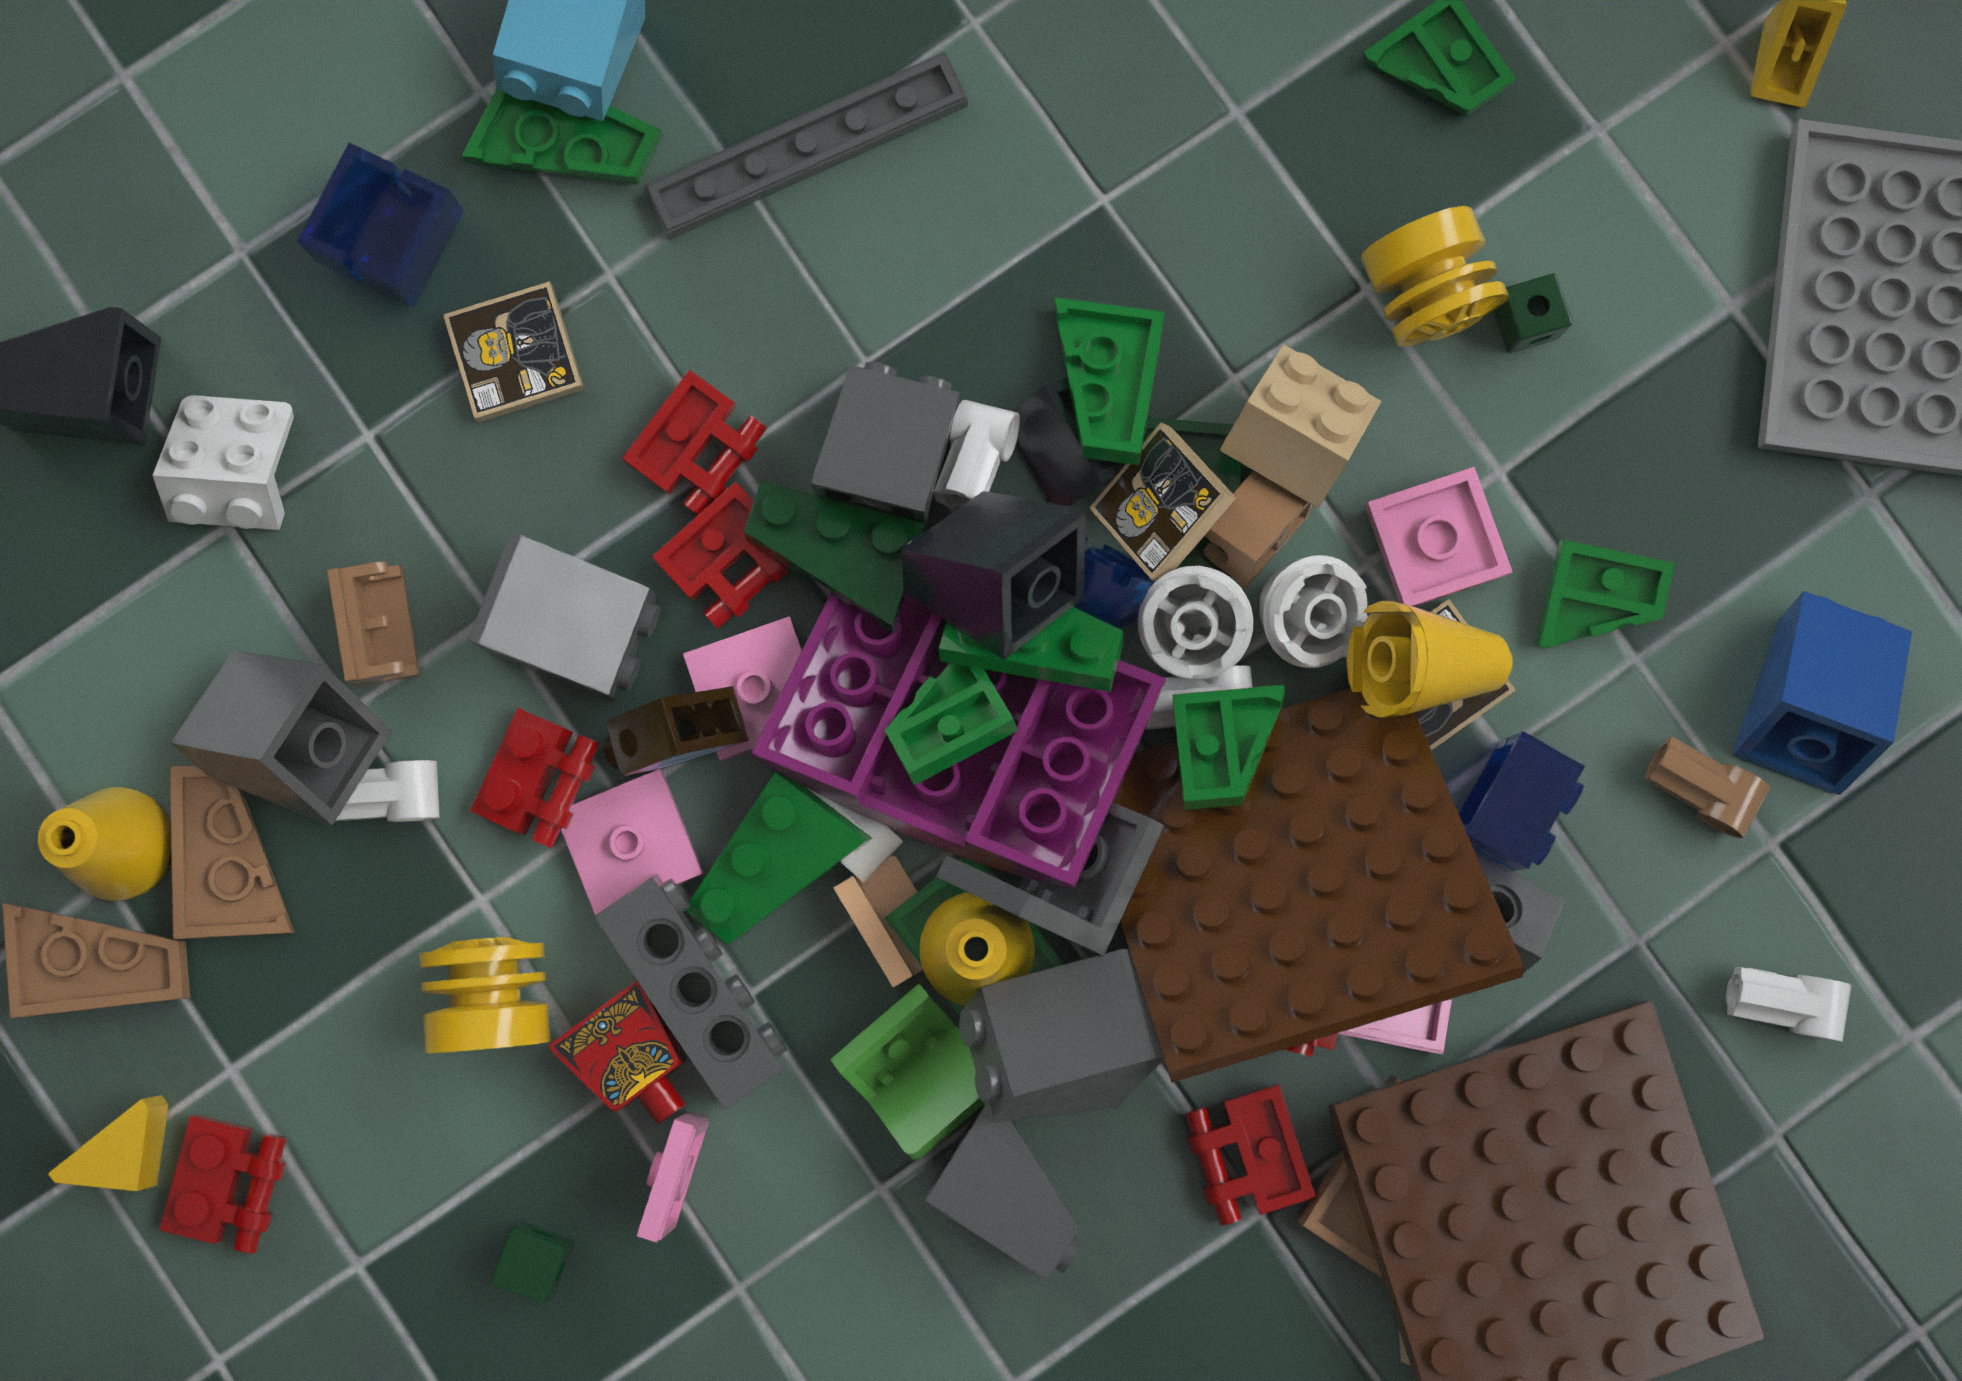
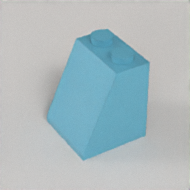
(566, 51)

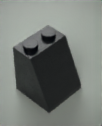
(81, 378)
(999, 568)

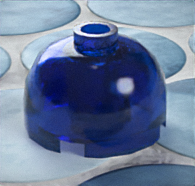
(1113, 586)

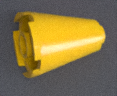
(1421, 660)
(109, 843)
(944, 941)

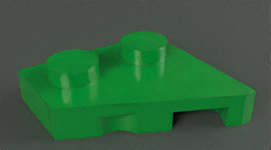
(1443, 57)
(1600, 592)
(949, 722)

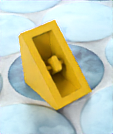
(1794, 49)
(123, 1153)

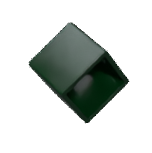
(1520, 327)
(532, 1262)

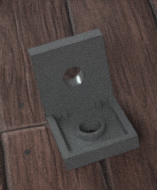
(1100, 897)

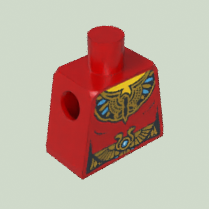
(625, 1054)

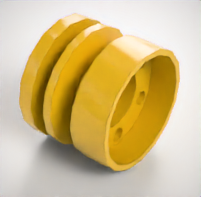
(1431, 269)
(484, 996)

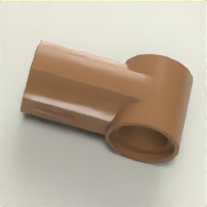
(1721, 794)

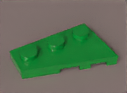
(550, 141)
(1110, 374)
(1068, 651)
(772, 857)

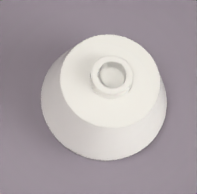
(1312, 610)
(1195, 622)

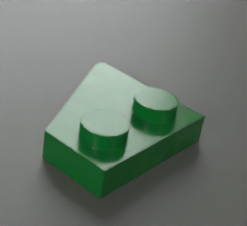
(1222, 742)

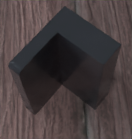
(1053, 447)

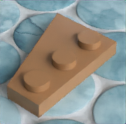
(86, 965)

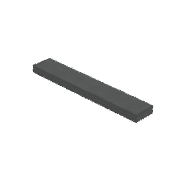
(806, 145)

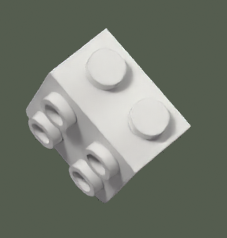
(224, 462)

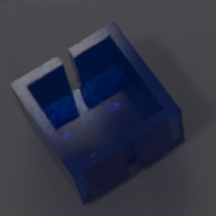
(377, 230)
(1519, 801)

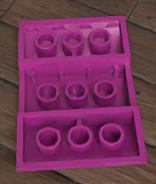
(1014, 806)

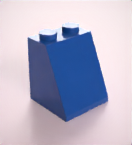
(1826, 694)

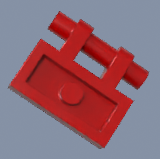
(681, 433)
(710, 547)
(523, 772)
(1267, 1150)
(207, 1181)

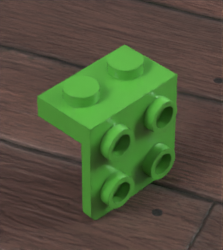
(913, 1072)

